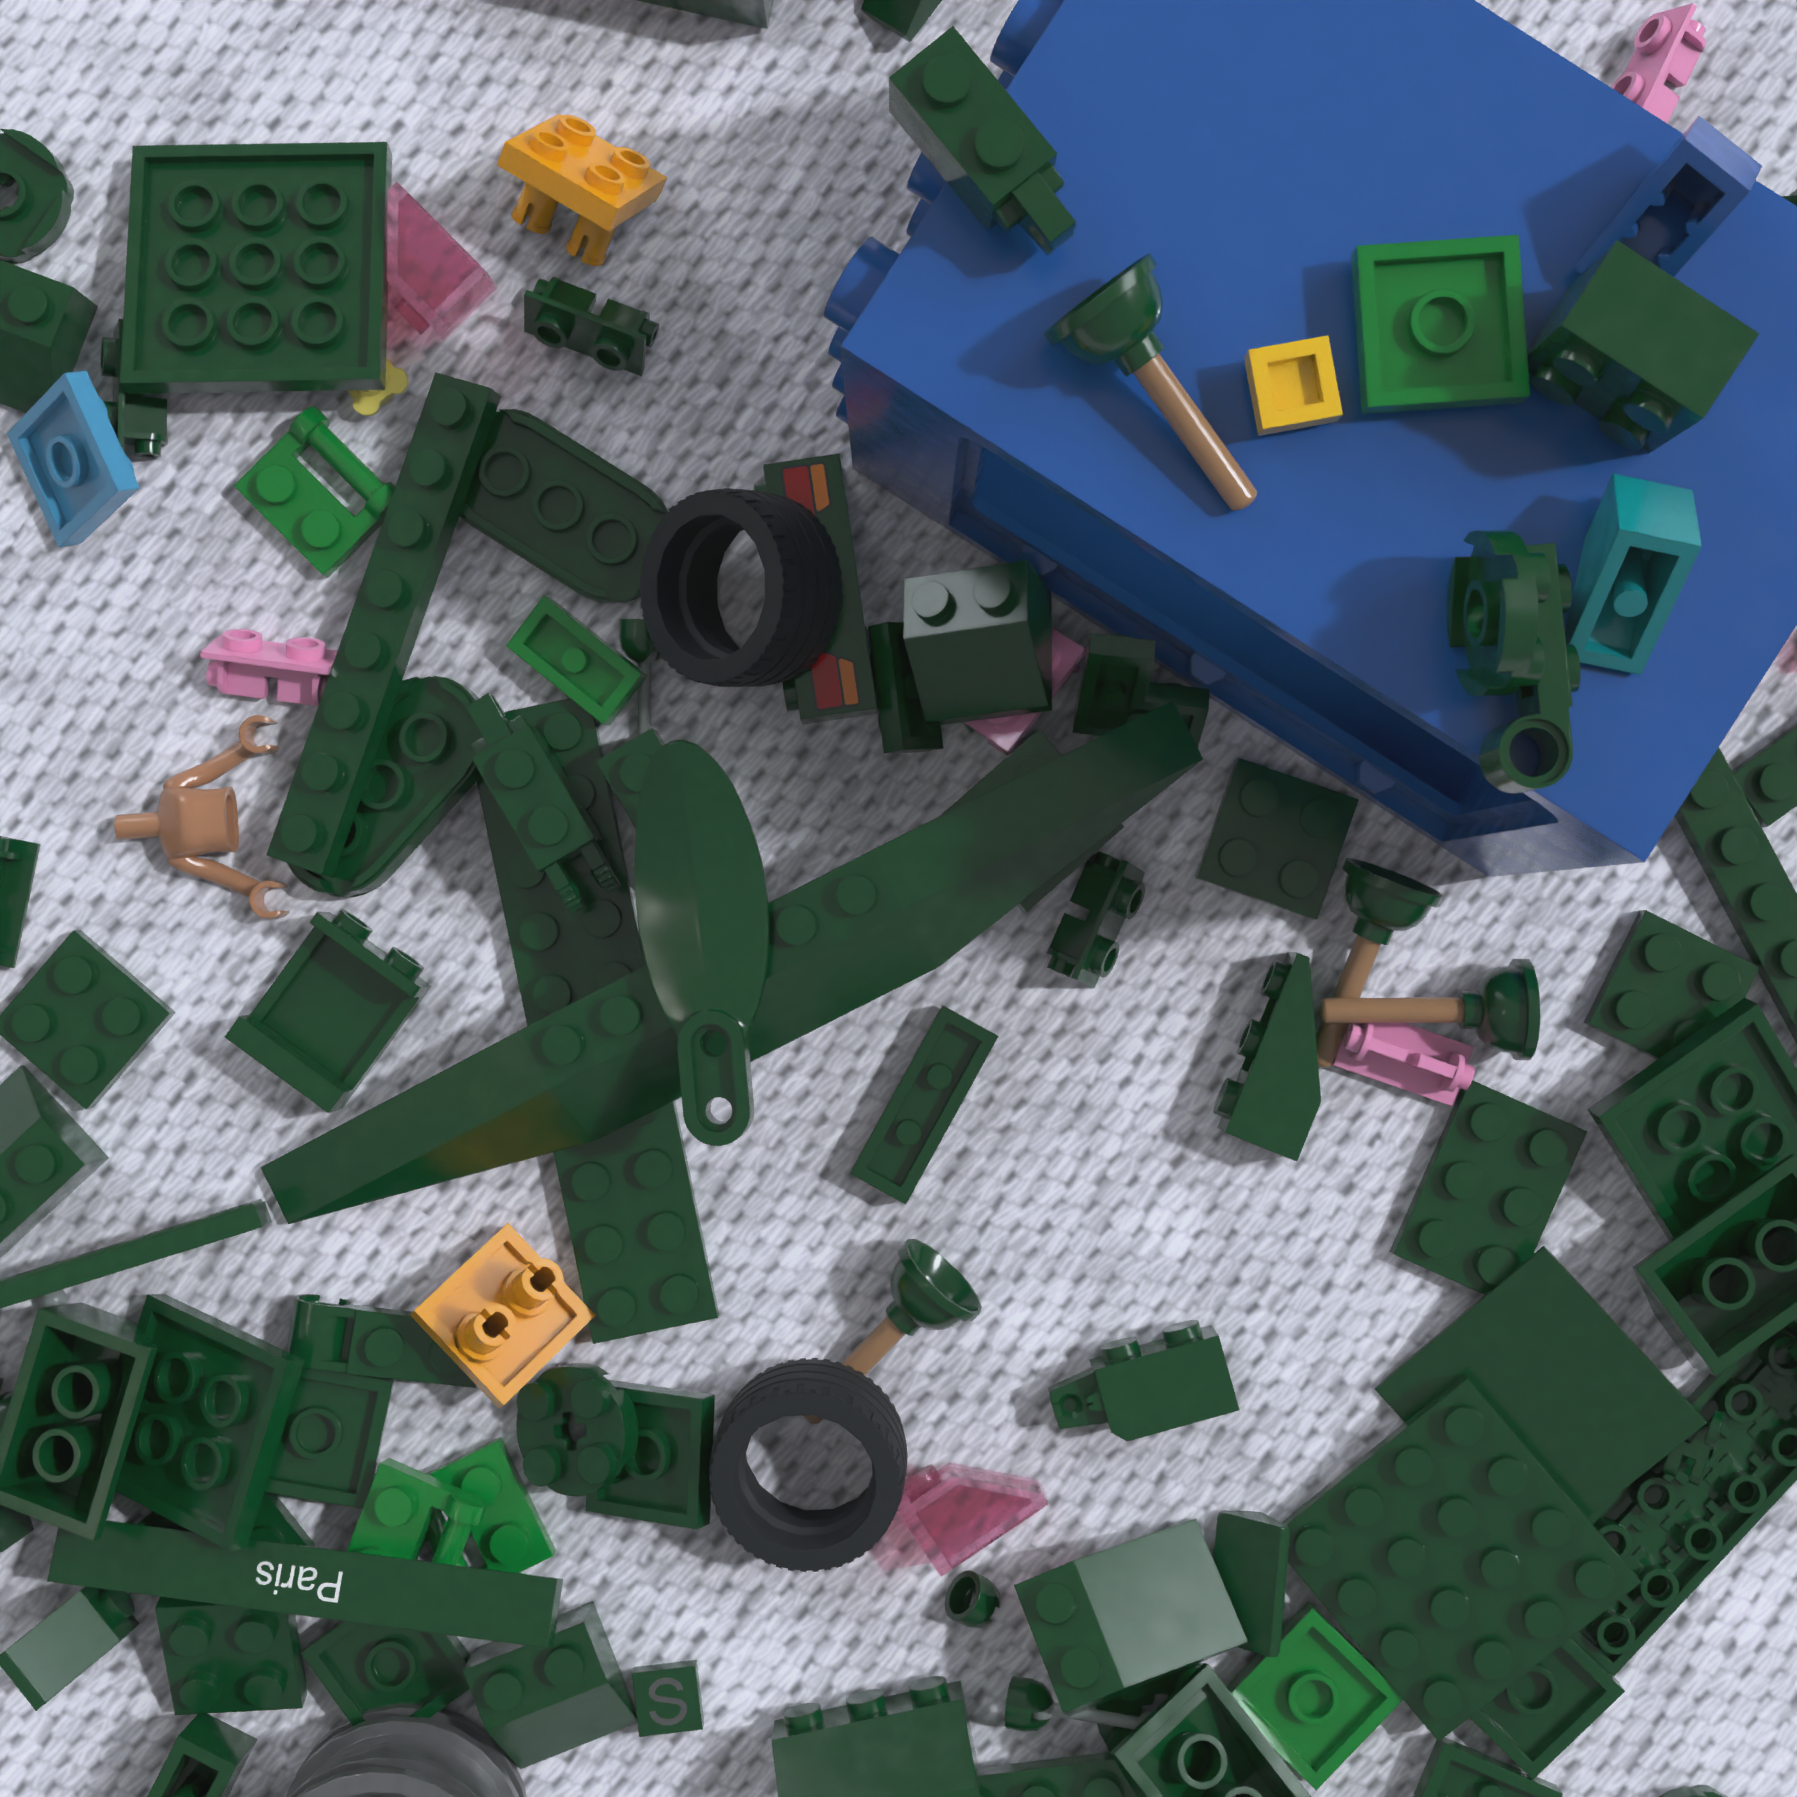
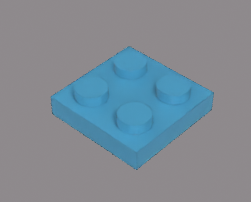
(73, 459)

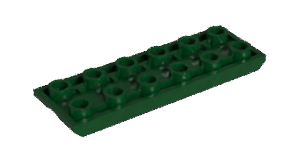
(1681, 1530)

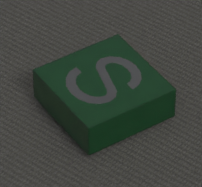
(668, 1698)

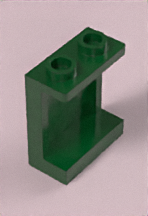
(331, 1010)

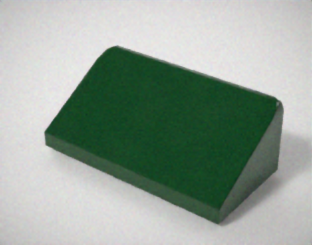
(1253, 1566)

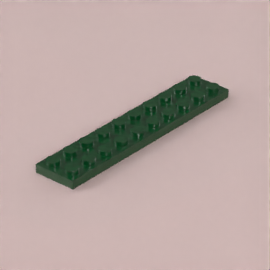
(633, 1189)

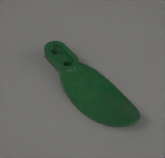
(702, 927)

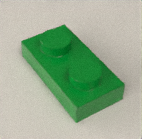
(576, 660)

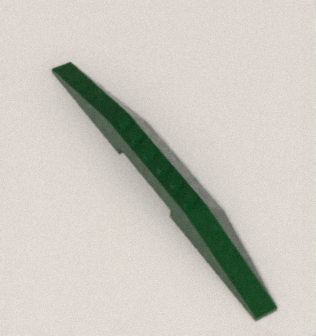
(828, 954)

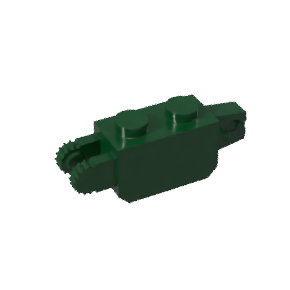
(537, 799)

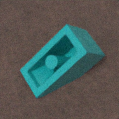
(1631, 571)

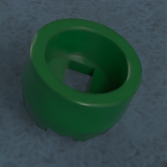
(984, 1603)

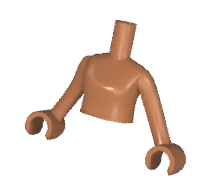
(205, 820)

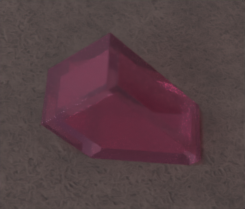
(430, 269)
(965, 1509)

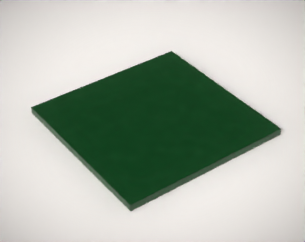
(1558, 1379)

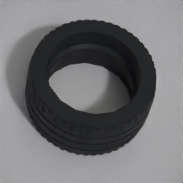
(682, 588)
(787, 1533)

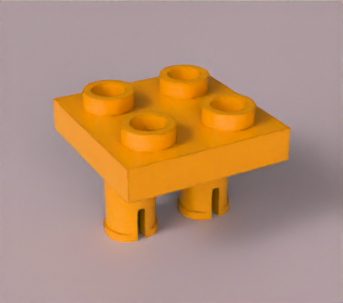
(575, 167)
(503, 1315)

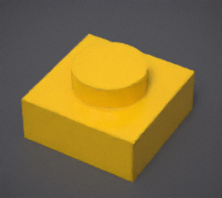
(1293, 385)

